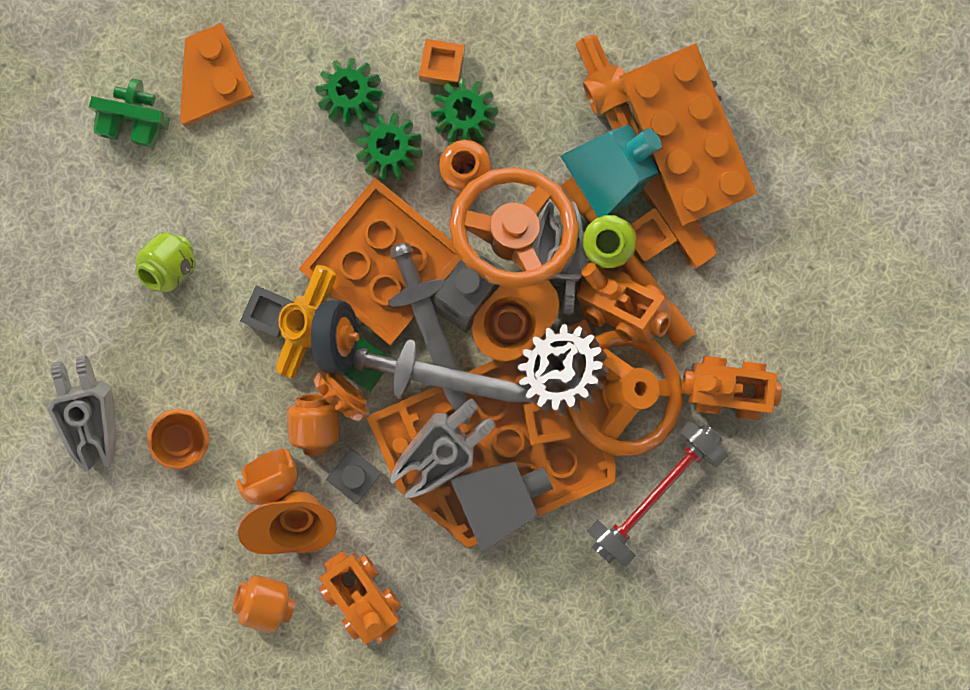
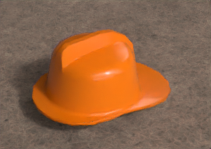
(513, 318)
(288, 526)

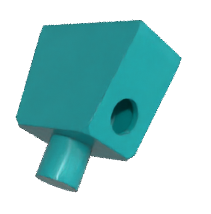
(614, 167)

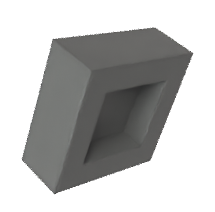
(264, 311)
(354, 476)

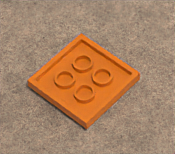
(360, 255)

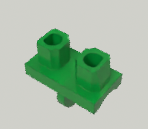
(111, 114)

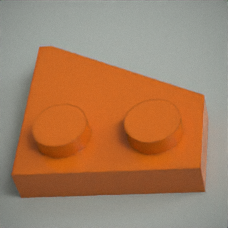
(211, 76)

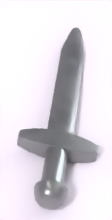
(419, 295)
(408, 369)

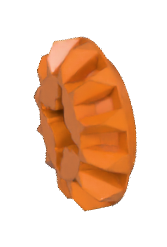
(341, 395)

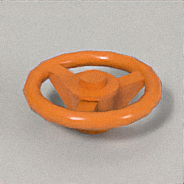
(513, 228)
(627, 393)

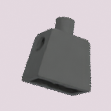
(464, 294)
(499, 500)

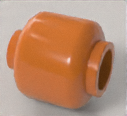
(460, 156)
(313, 424)
(263, 603)

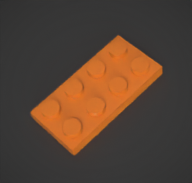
(697, 149)

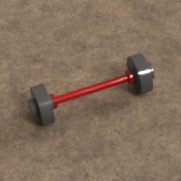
(702, 444)

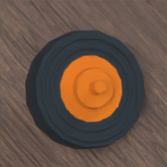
(334, 336)

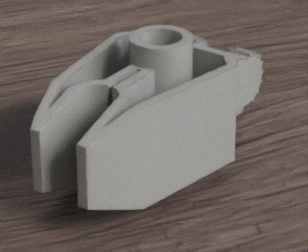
(546, 246)
(84, 414)
(440, 450)

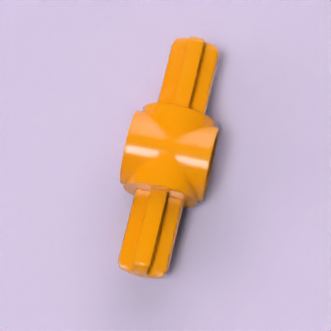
(297, 318)

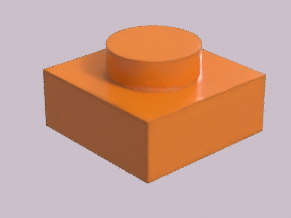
(441, 62)
(652, 235)
(545, 426)

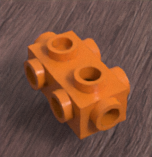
(621, 302)
(718, 386)
(367, 608)

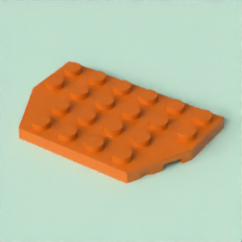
(570, 463)

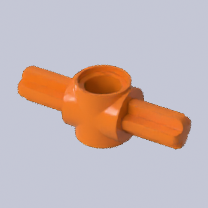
(604, 84)

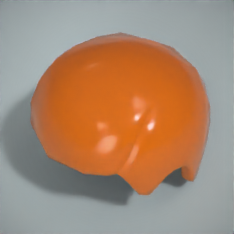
(178, 439)
(268, 477)

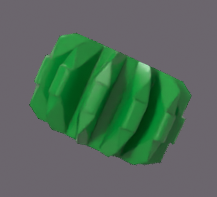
(356, 79)
(479, 110)
(381, 136)

